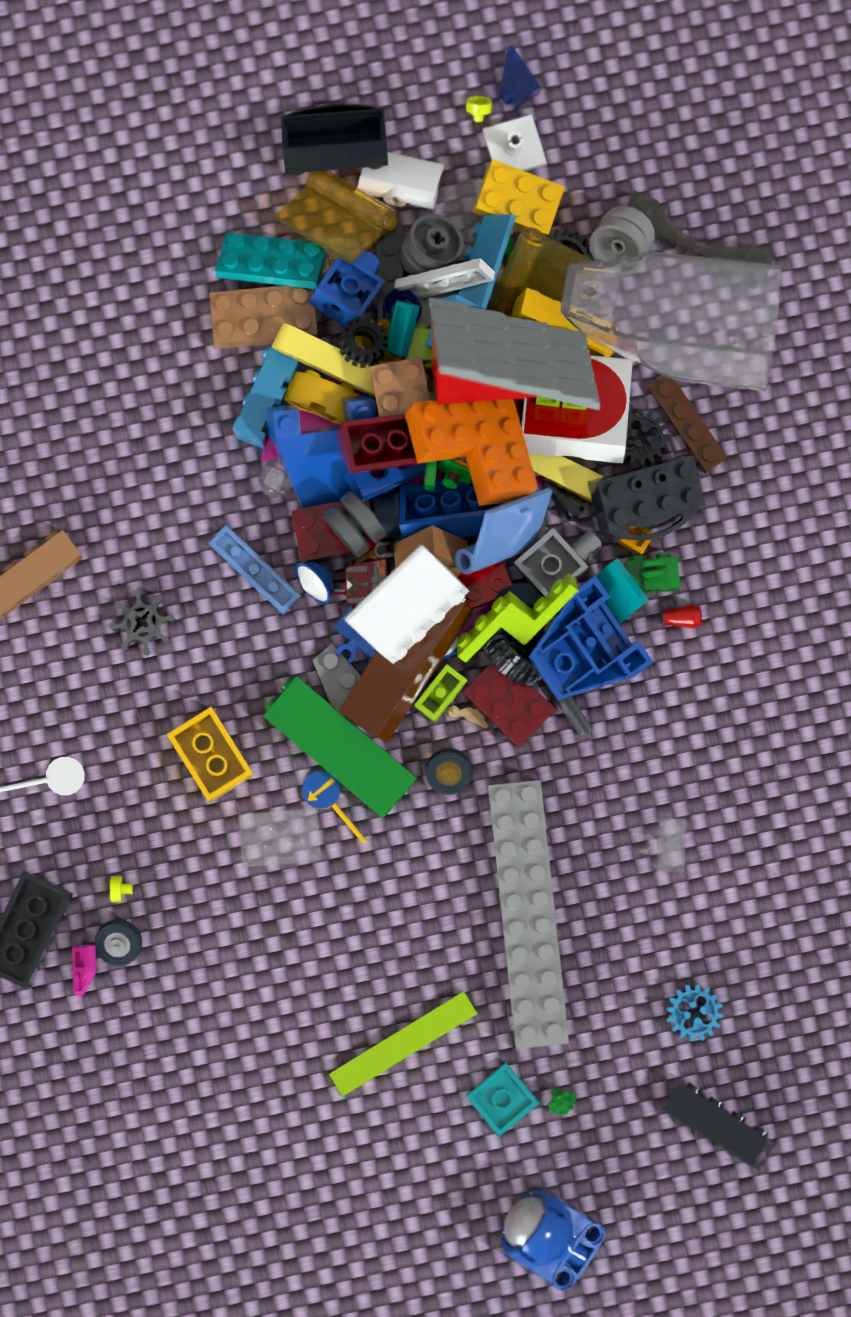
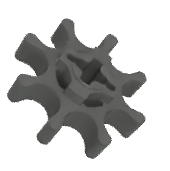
(152, 630)

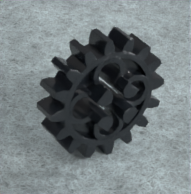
(655, 443)

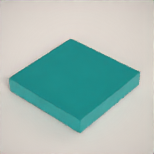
(624, 592)
(502, 1099)

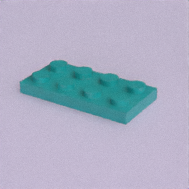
(271, 260)

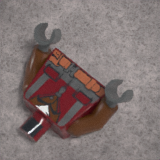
(364, 575)

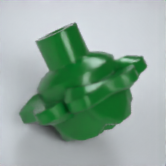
(561, 1102)

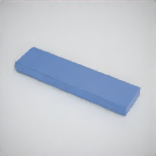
(254, 569)

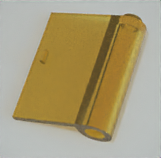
(337, 215)
(533, 264)

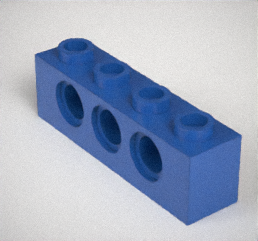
(367, 487)

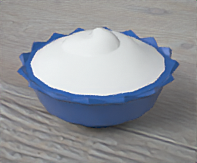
(316, 580)

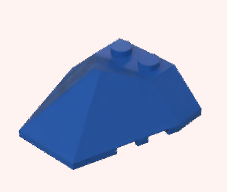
(586, 646)

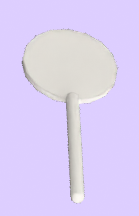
(63, 777)

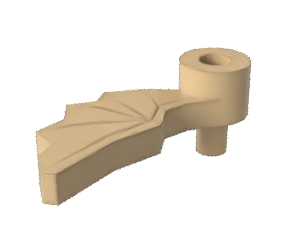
(469, 714)

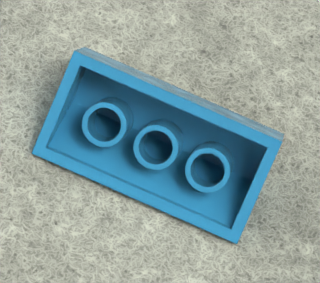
(490, 246)

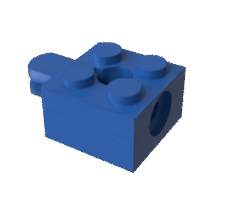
(348, 288)

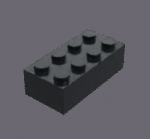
(30, 927)

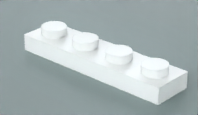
(447, 278)

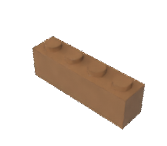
(36, 570)

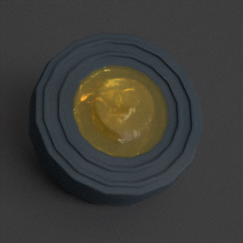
(448, 771)

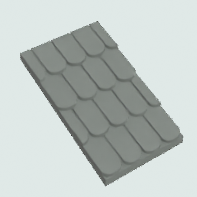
(503, 358)

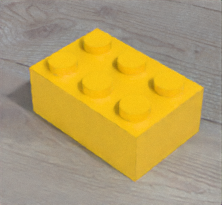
(520, 194)
(210, 754)

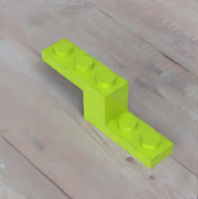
(516, 617)

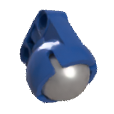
(551, 1238)

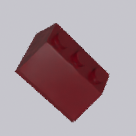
(376, 443)

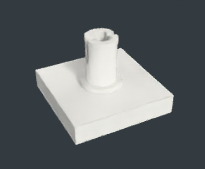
(515, 144)

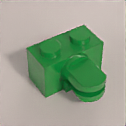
(655, 574)

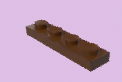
(687, 423)

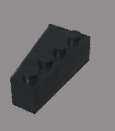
(719, 1126)

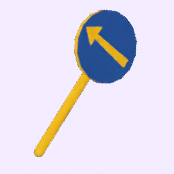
(322, 791)

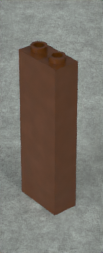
(390, 689)

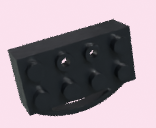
(334, 138)
(623, 506)

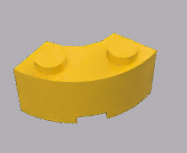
(318, 395)

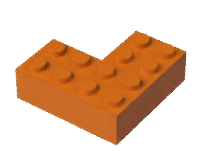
(484, 434)

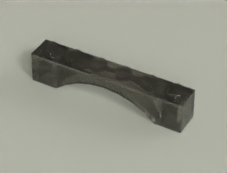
(681, 243)

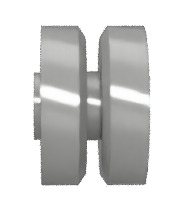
(622, 233)

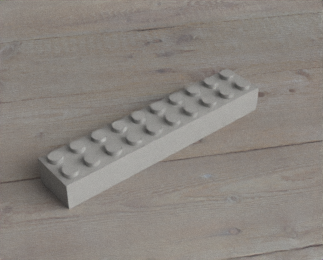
(528, 914)

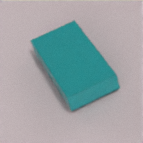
(402, 328)

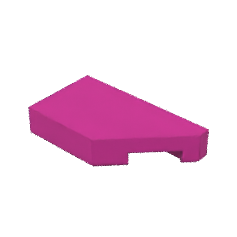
(83, 968)

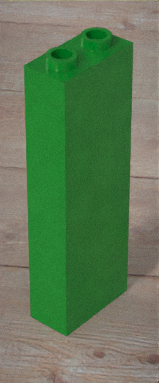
(339, 746)

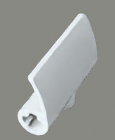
(403, 181)

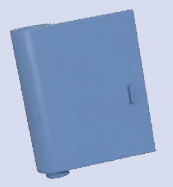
(505, 532)

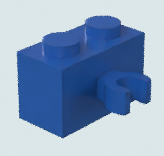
(355, 640)

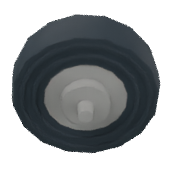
(118, 942)

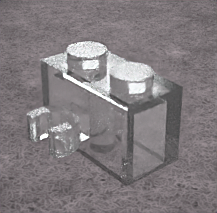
(669, 845)

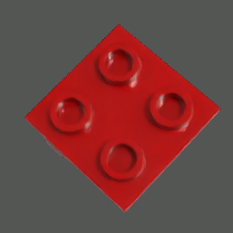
(485, 584)

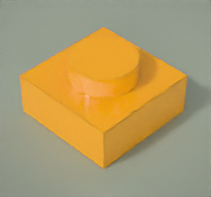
(636, 546)

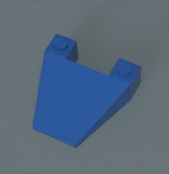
(314, 456)

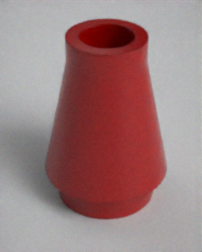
(684, 616)

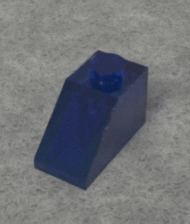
(517, 81)

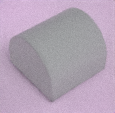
(587, 546)

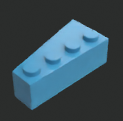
(267, 392)

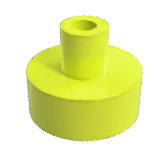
(478, 107)
(117, 889)

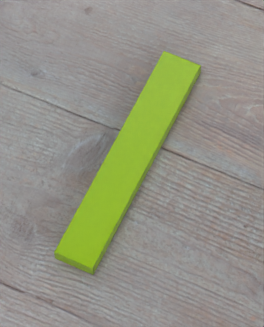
(403, 1043)

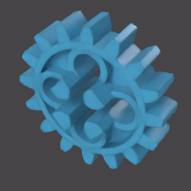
(698, 1027)

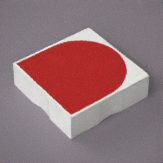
(588, 432)

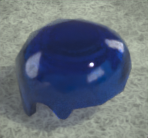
(390, 300)

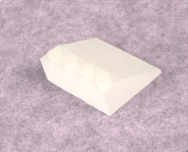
(407, 604)

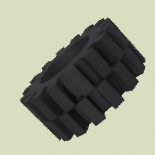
(368, 330)

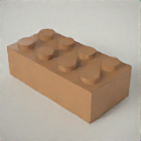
(257, 314)

